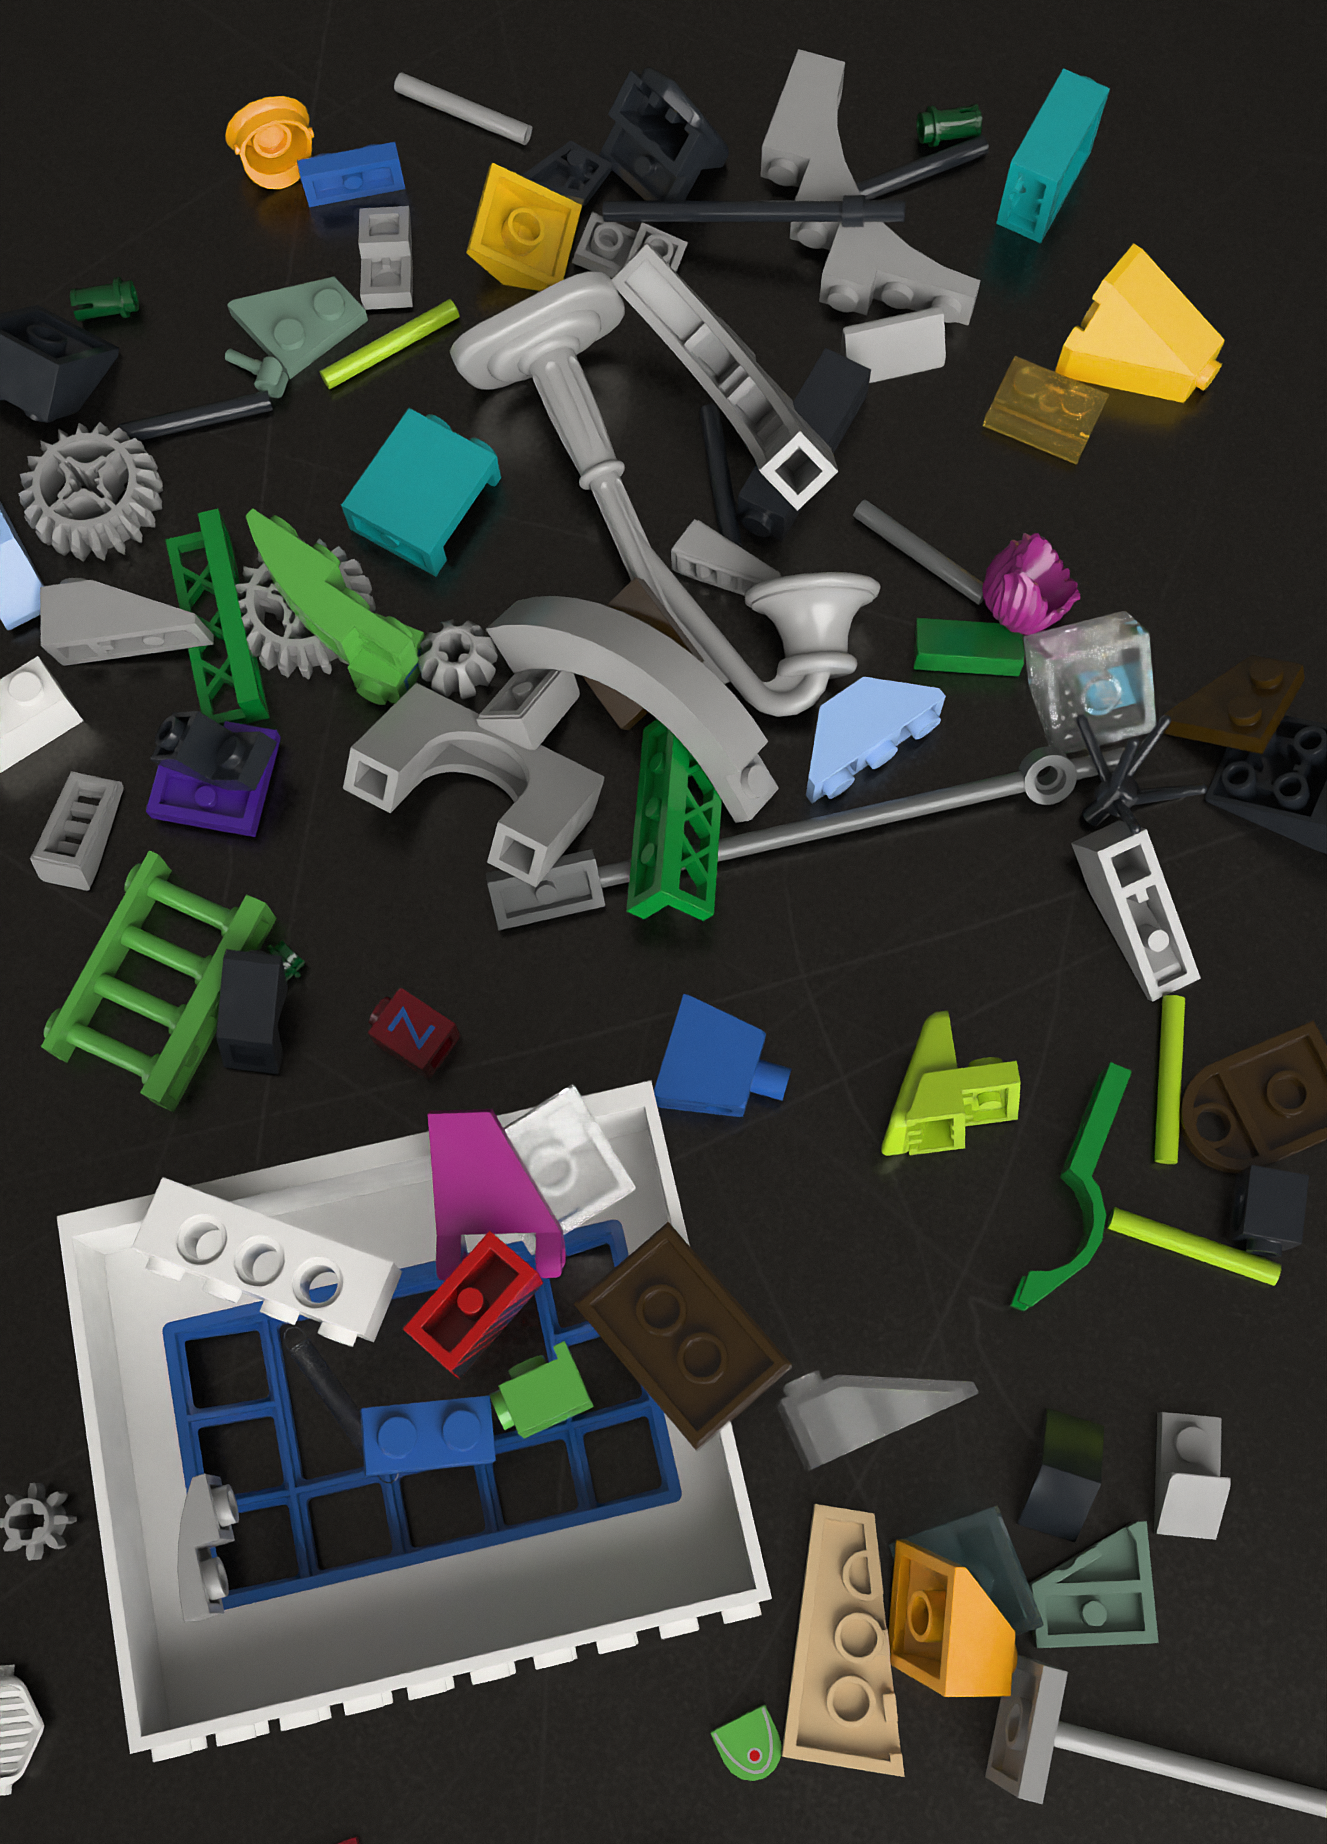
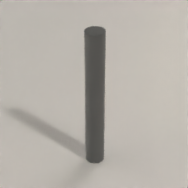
(920, 550)

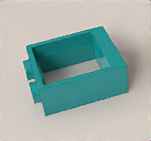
(1052, 155)

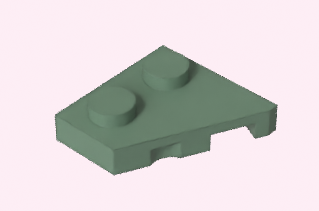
(299, 321)
(1099, 1595)

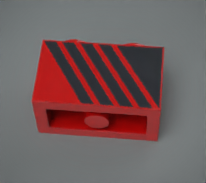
(474, 1304)

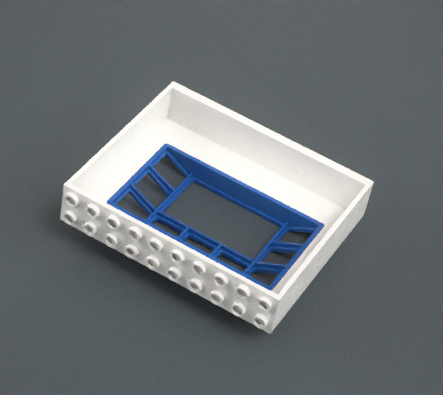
(420, 1610)

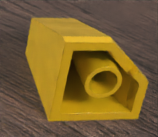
(1142, 335)

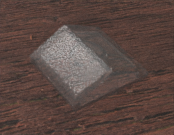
(568, 1160)

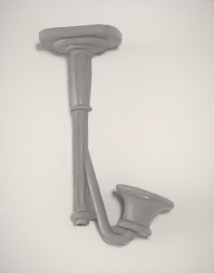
(808, 609)

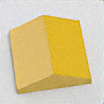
(522, 231)

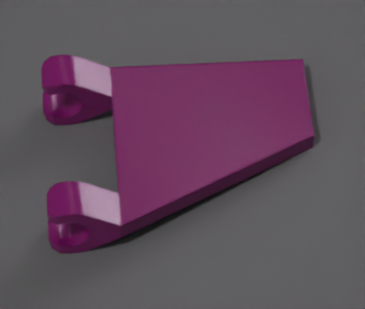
(485, 1188)

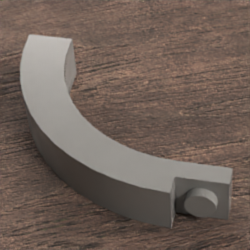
(652, 672)

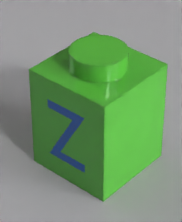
(378, 680)

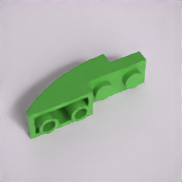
(319, 597)

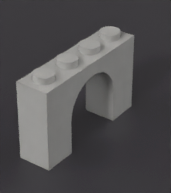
(436, 735)

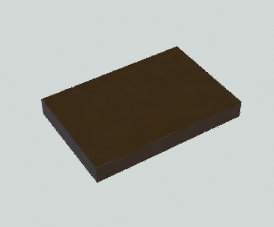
(683, 1336)

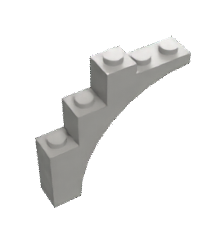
(862, 261)
(759, 410)

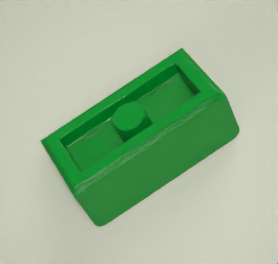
(967, 647)

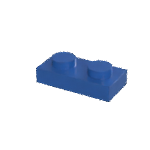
(351, 174)
(427, 1435)

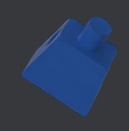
(715, 1063)

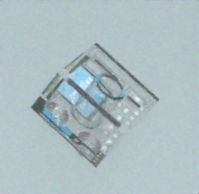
(1094, 671)

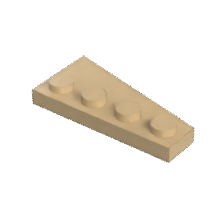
(841, 1669)

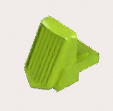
(943, 1099)

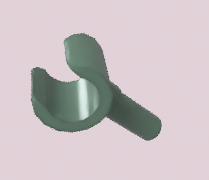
(268, 372)

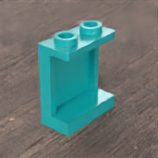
(420, 489)

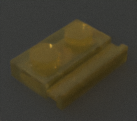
(1045, 410)

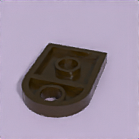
(1267, 1099)

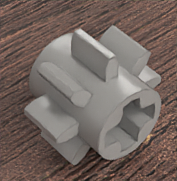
(34, 1538)

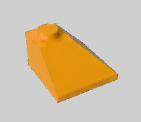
(947, 1627)

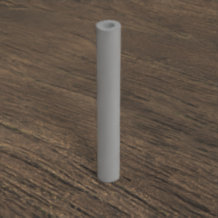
(463, 108)

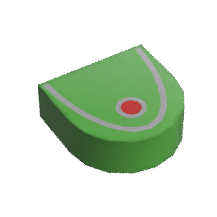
(749, 1744)

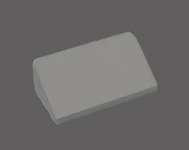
(897, 344)
(530, 706)

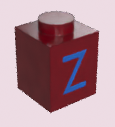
(412, 1032)

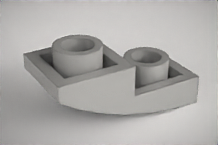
(610, 245)
(203, 1525)

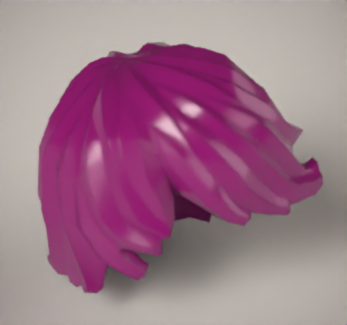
(1028, 586)

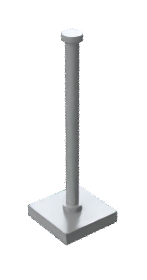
(1031, 1727)

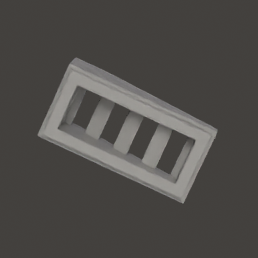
(717, 561)
(69, 862)

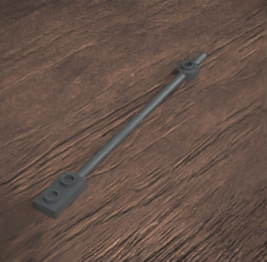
(577, 882)

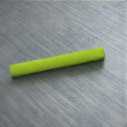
(389, 344)
(1169, 1079)
(1194, 1246)

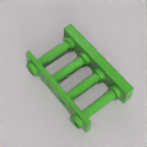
(190, 1025)

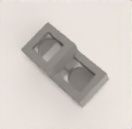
(386, 257)

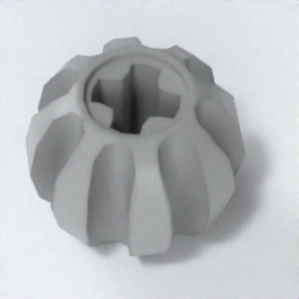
(459, 643)

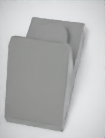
(1187, 1477)

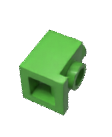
(541, 1393)

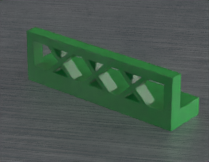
(241, 660)
(659, 836)

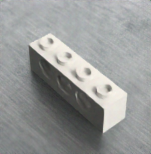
(183, 1215)

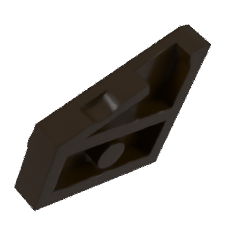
(1240, 705)

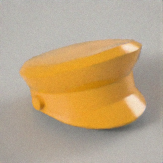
(271, 139)

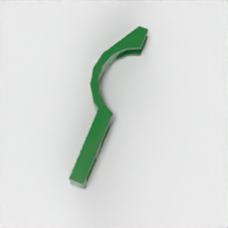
(1078, 1176)

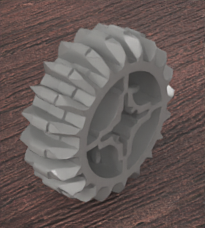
(79, 517)
(298, 644)

